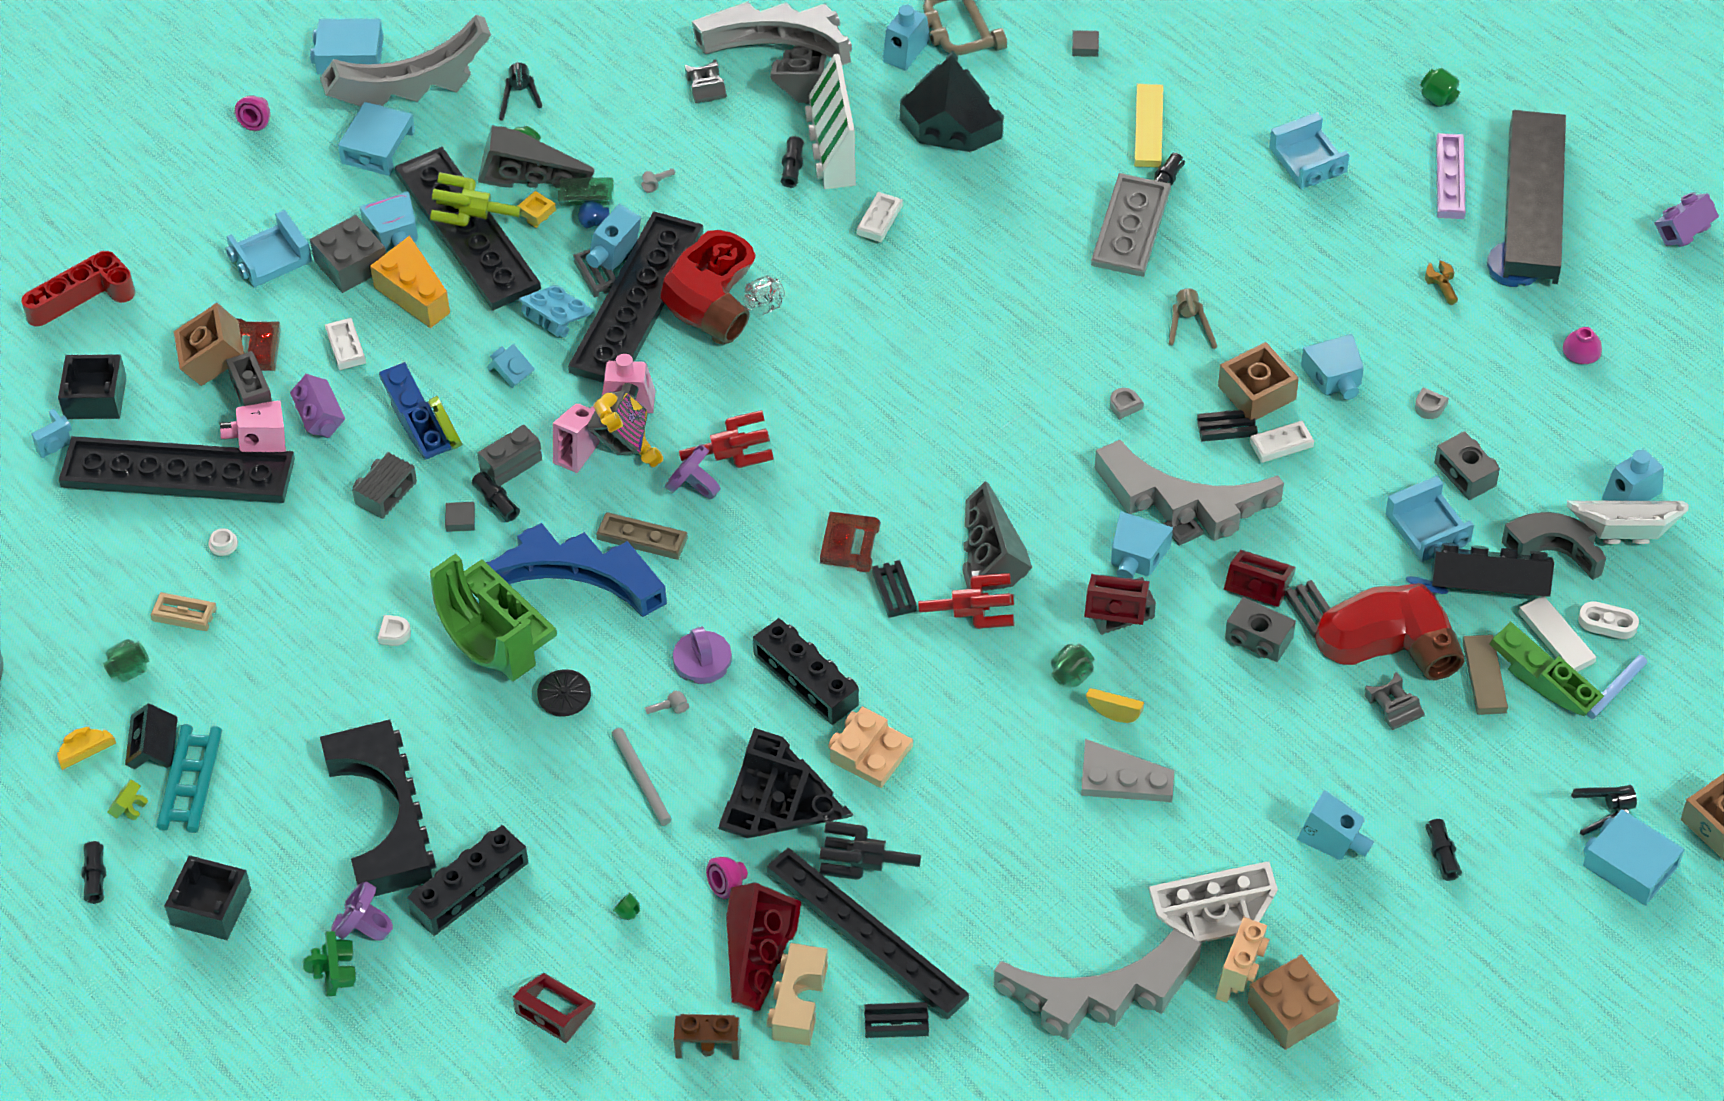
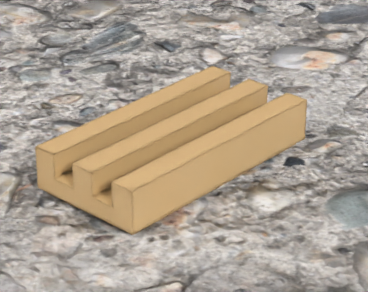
(182, 615)

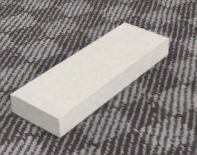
(1556, 633)

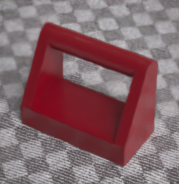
(1257, 582)
(1114, 603)
(547, 1017)

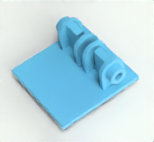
(554, 309)

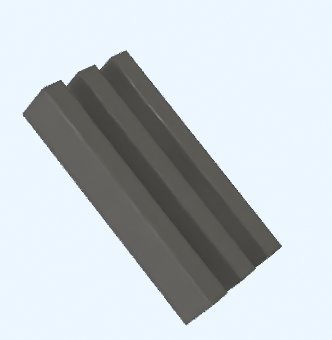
(602, 285)
(1299, 608)

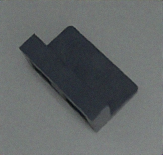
(151, 737)

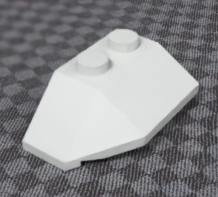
(1628, 518)
(1215, 903)

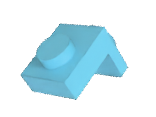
(510, 365)
(53, 436)

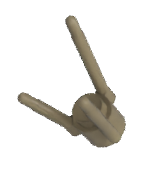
(1189, 306)

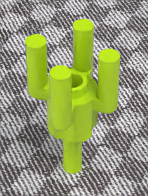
(468, 202)

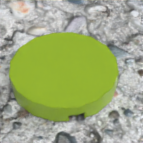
(445, 422)

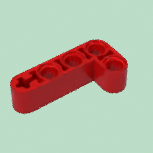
(77, 285)

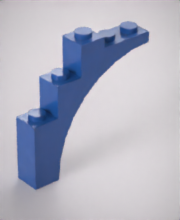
(579, 559)

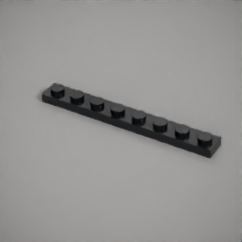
(868, 933)

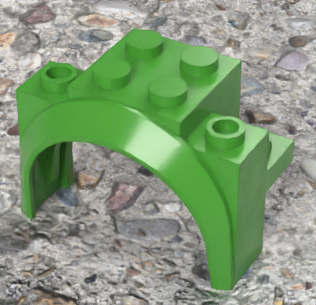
(499, 629)

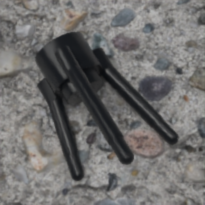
(519, 80)
(1616, 798)

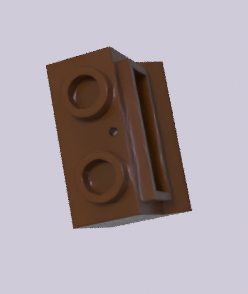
(708, 1031)

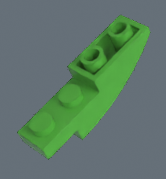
(1547, 676)

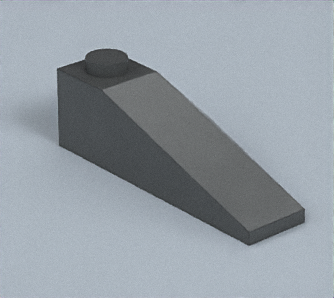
(519, 158)

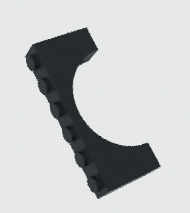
(374, 754)

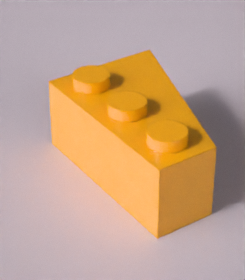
(411, 283)

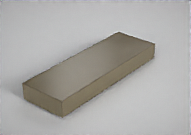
(642, 535)
(1485, 675)

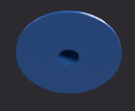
(1436, 589)

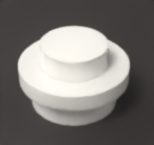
(223, 542)

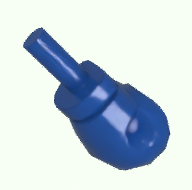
(592, 214)

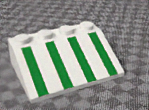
(832, 128)

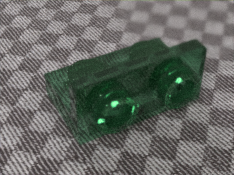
(581, 190)

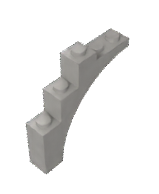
(781, 24)
(411, 77)
(1180, 501)
(1107, 996)

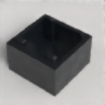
(92, 386)
(208, 897)

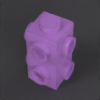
(1686, 219)
(317, 406)

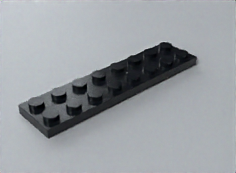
(478, 247)
(635, 296)
(176, 469)

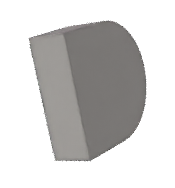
(1125, 402)
(1430, 404)

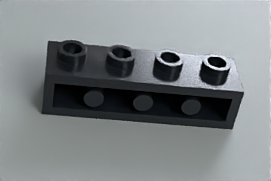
(1492, 571)
(806, 670)
(467, 880)

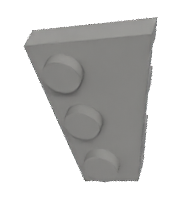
(1124, 776)

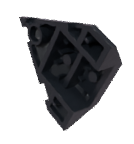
(951, 109)
(777, 791)

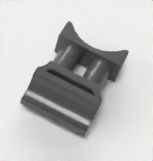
(706, 82)
(1399, 711)

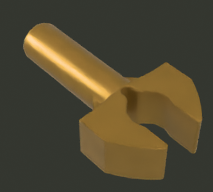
(1442, 280)

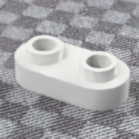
(1608, 620)

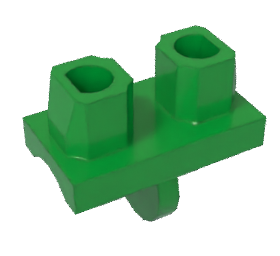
(327, 962)

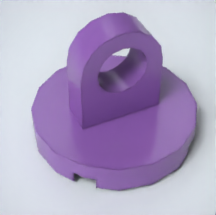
(694, 475)
(702, 656)
(362, 915)

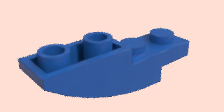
(414, 412)

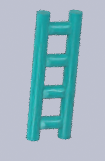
(197, 791)

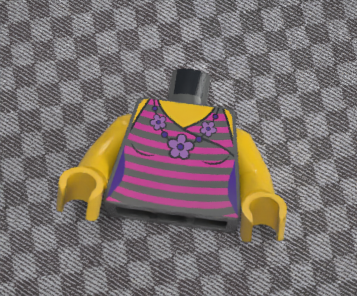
(621, 424)

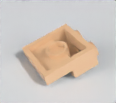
(869, 747)
(1240, 963)

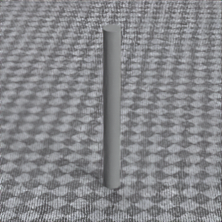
(641, 776)

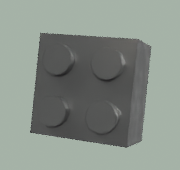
(347, 253)

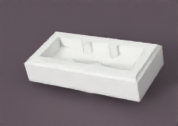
(879, 217)
(345, 344)
(1282, 441)

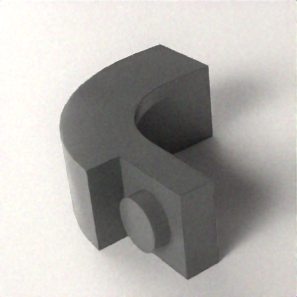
(1556, 533)

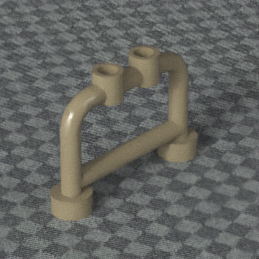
(940, 36)

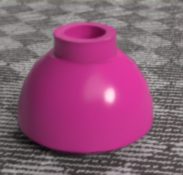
(252, 112)
(1582, 346)
(724, 874)

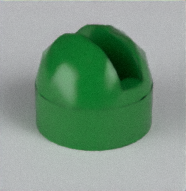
(627, 907)

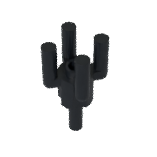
(860, 852)

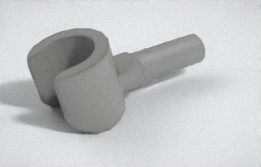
(650, 181)
(675, 700)

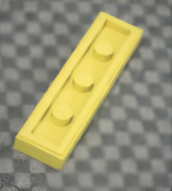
(1148, 125)

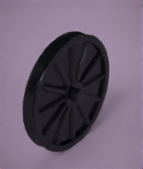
(564, 692)

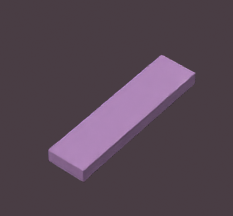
(1450, 176)

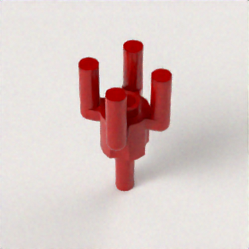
(731, 442)
(975, 602)

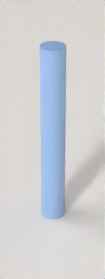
(1618, 684)

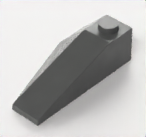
(799, 71)
(992, 540)

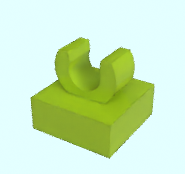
(125, 801)

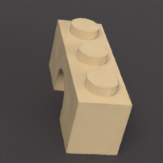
(802, 970)

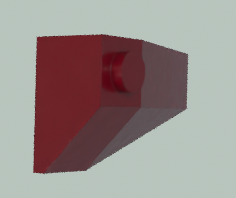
(757, 935)

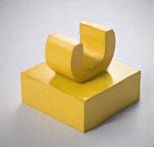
(536, 208)

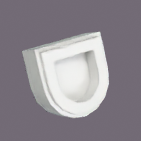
(394, 631)

